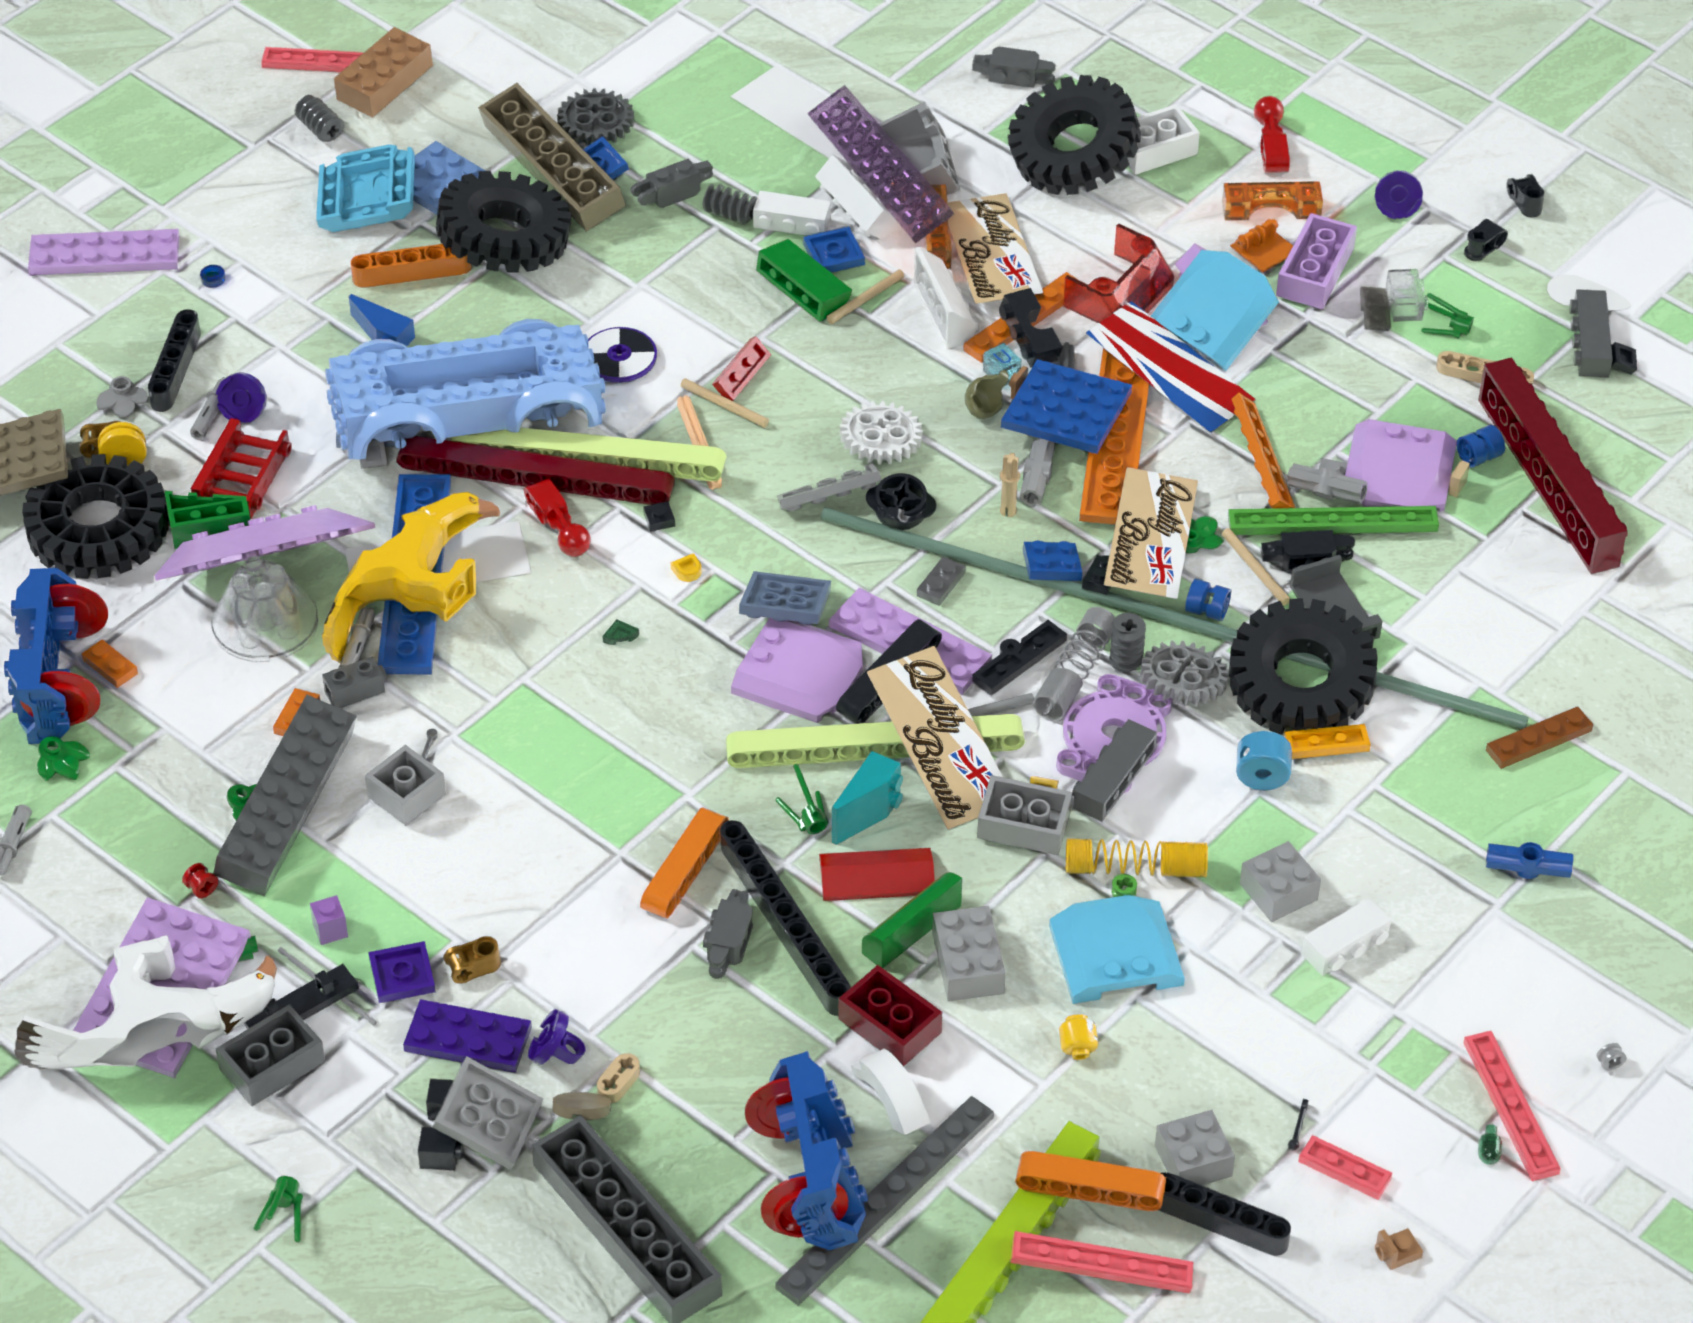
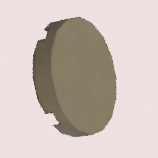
(588, 1105)

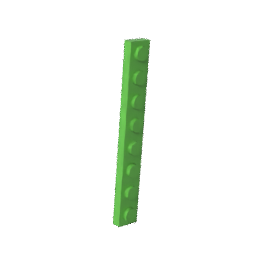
(1335, 518)

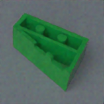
(200, 514)

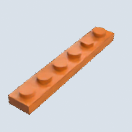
(999, 332)
(1262, 452)

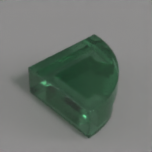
(620, 632)

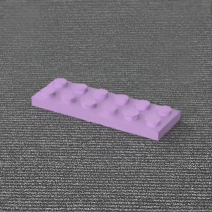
(103, 252)
(881, 623)

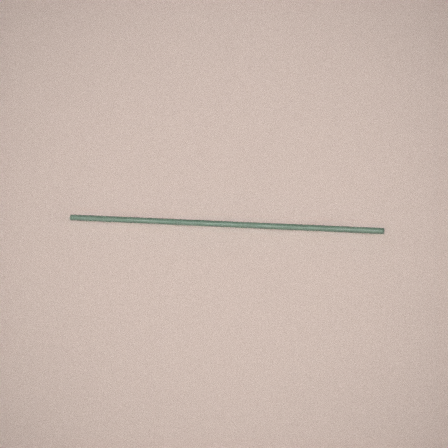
(1158, 613)

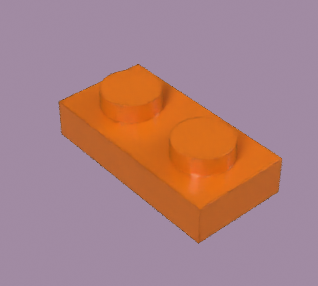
(109, 663)
(290, 709)

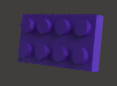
(460, 1032)

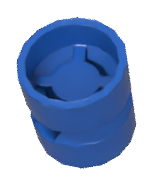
(1481, 445)
(1199, 597)

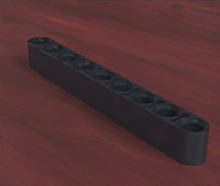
(783, 915)

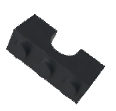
(1019, 311)
(436, 1148)

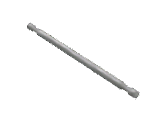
(349, 1003)

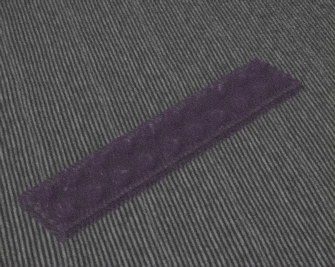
(880, 164)

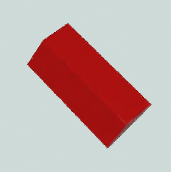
(876, 873)

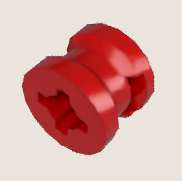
(200, 880)

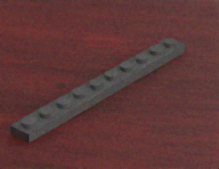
(889, 1196)

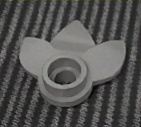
(121, 397)

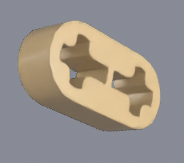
(614, 1074)

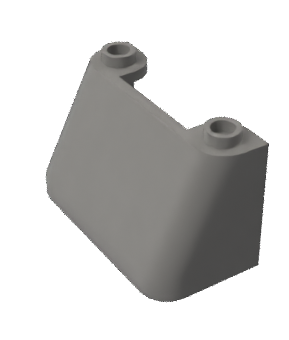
(924, 144)

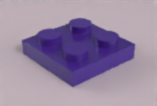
(401, 972)

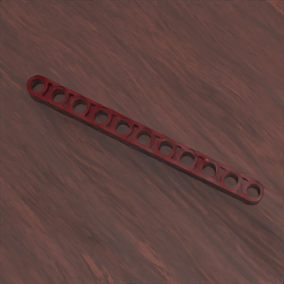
(529, 468)

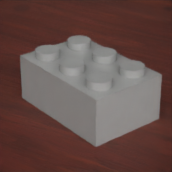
(1024, 815)
(968, 953)

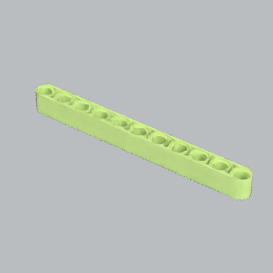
(677, 459)
(850, 742)

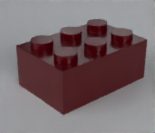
(890, 1015)

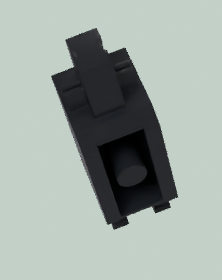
(1306, 548)

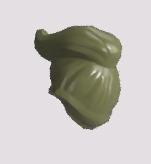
(985, 395)

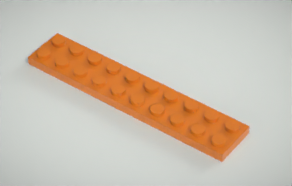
(1120, 449)

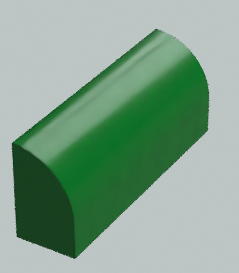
(802, 279)
(912, 920)

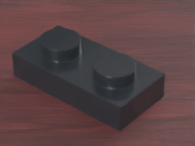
(1096, 575)

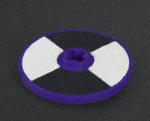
(637, 352)

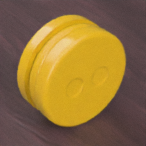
(122, 440)

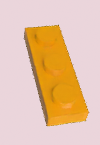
(1328, 741)

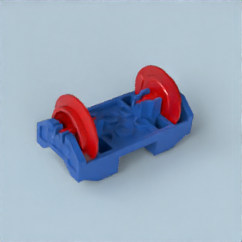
(49, 611)
(825, 1199)

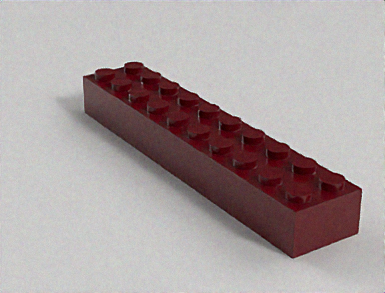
(1552, 466)

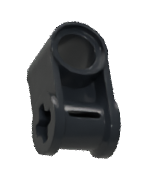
(1526, 195)
(1484, 240)

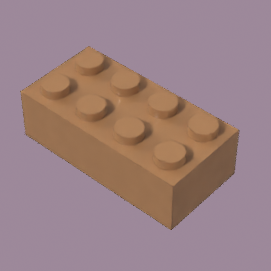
(383, 72)

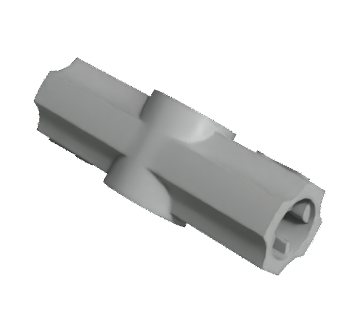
(1037, 472)
(1327, 483)

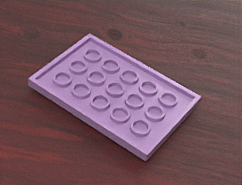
(203, 958)

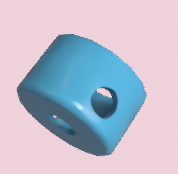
(1267, 762)

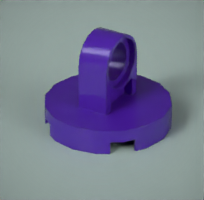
(1398, 194)
(241, 397)
(553, 1040)

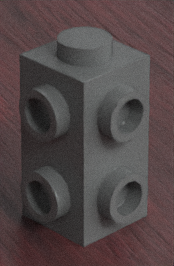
(354, 682)

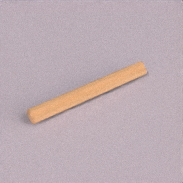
(694, 429)

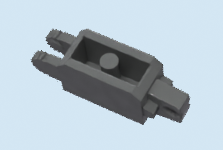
(1015, 67)
(672, 183)
(729, 933)

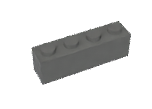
(1591, 333)
(1114, 770)

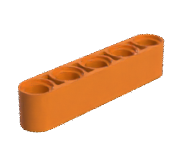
(406, 265)
(683, 863)
(1090, 1181)

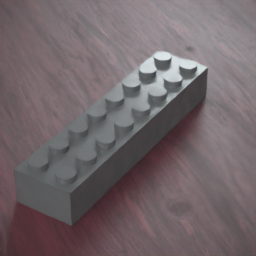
(284, 795)
(627, 1220)

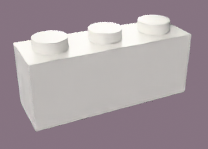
(791, 213)
(1346, 937)

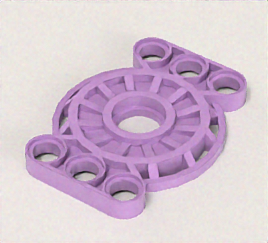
(1105, 710)

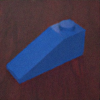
(381, 322)

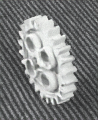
(881, 432)

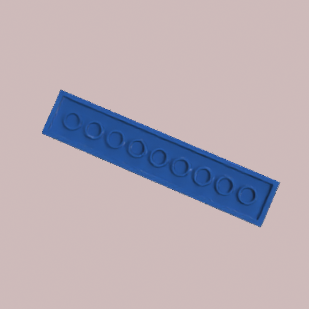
(410, 636)

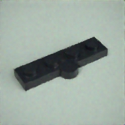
(1018, 657)

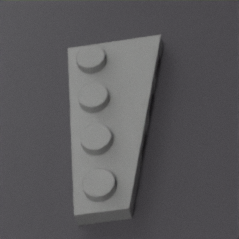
(850, 480)

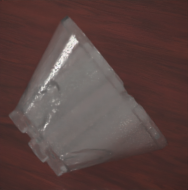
(263, 613)

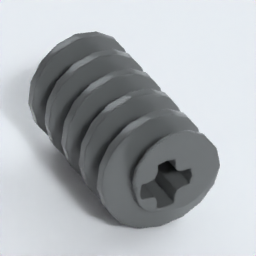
(319, 118)
(729, 205)
(1127, 642)

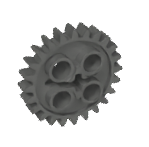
(595, 115)

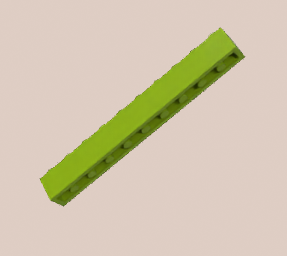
(990, 1263)

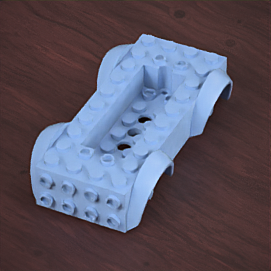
(463, 385)

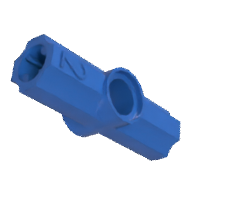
(1529, 860)

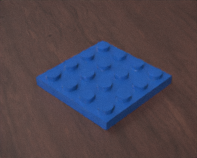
(1066, 406)

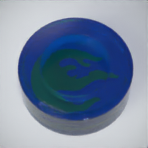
(212, 276)

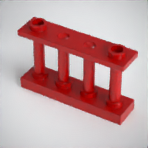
(224, 453)

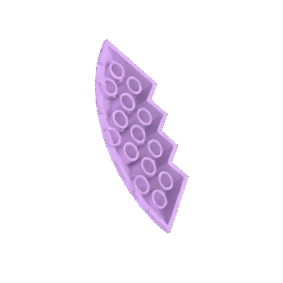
(260, 539)

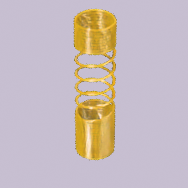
(1176, 857)

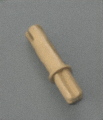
(1009, 478)

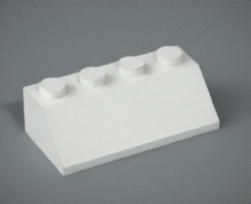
(856, 198)
(943, 299)

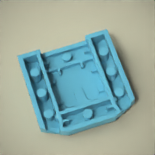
(366, 188)
(1217, 306)
(1114, 947)

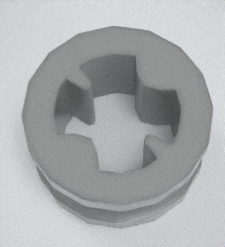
(1611, 1056)

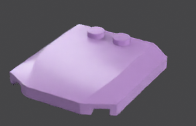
(1401, 464)
(798, 669)

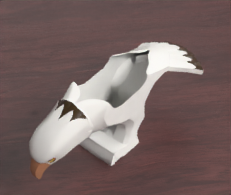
(147, 1014)

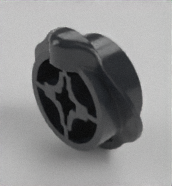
(901, 501)

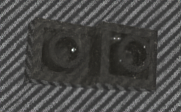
(1376, 308)

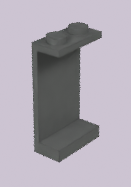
(1325, 583)

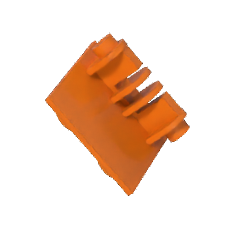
(1263, 246)

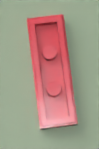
(1345, 1167)

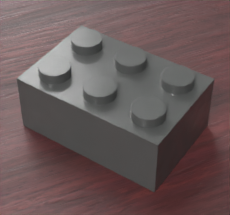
(270, 1055)

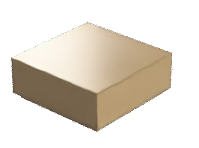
(1458, 478)

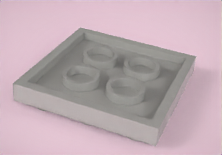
(488, 1113)

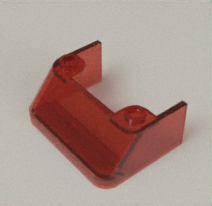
(1142, 283)

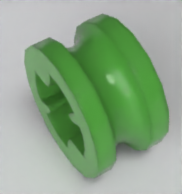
(1124, 880)

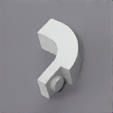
(894, 1089)

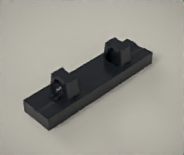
(308, 998)

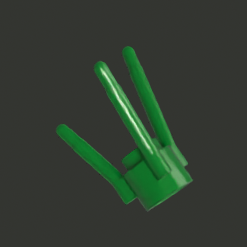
(1460, 320)
(813, 816)
(283, 1195)

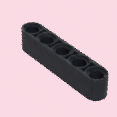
(174, 360)
(862, 698)
(1233, 1218)

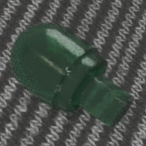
(1490, 1146)

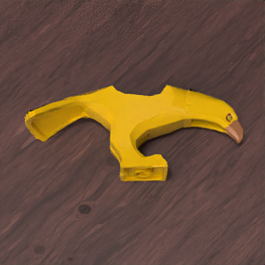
(404, 568)

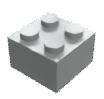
(405, 785)
(1280, 881)
(1195, 1148)

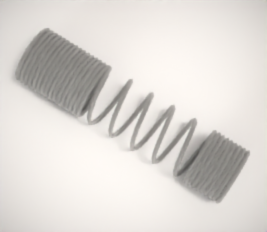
(1064, 684)

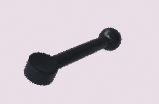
(1293, 1144)

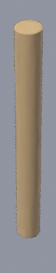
(865, 296)
(724, 403)
(1255, 566)

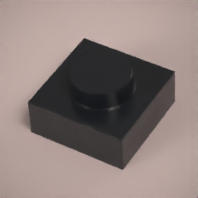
(1624, 358)
(659, 516)

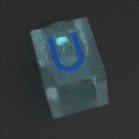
(1001, 359)

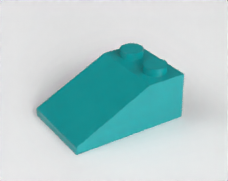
(867, 797)

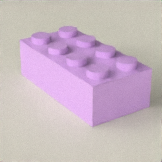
(1316, 261)

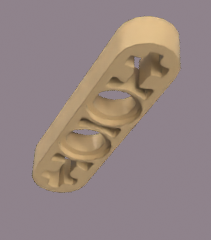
(1456, 359)

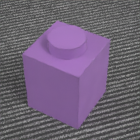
(329, 920)

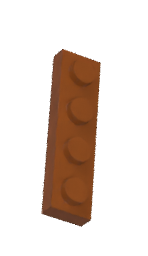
(1539, 737)

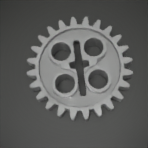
(1199, 682)

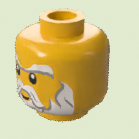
(1078, 1036)

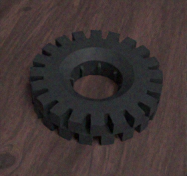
(1047, 116)
(476, 199)
(83, 547)
(1302, 630)

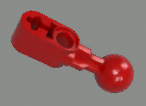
(1274, 142)
(552, 509)

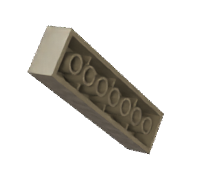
(552, 156)

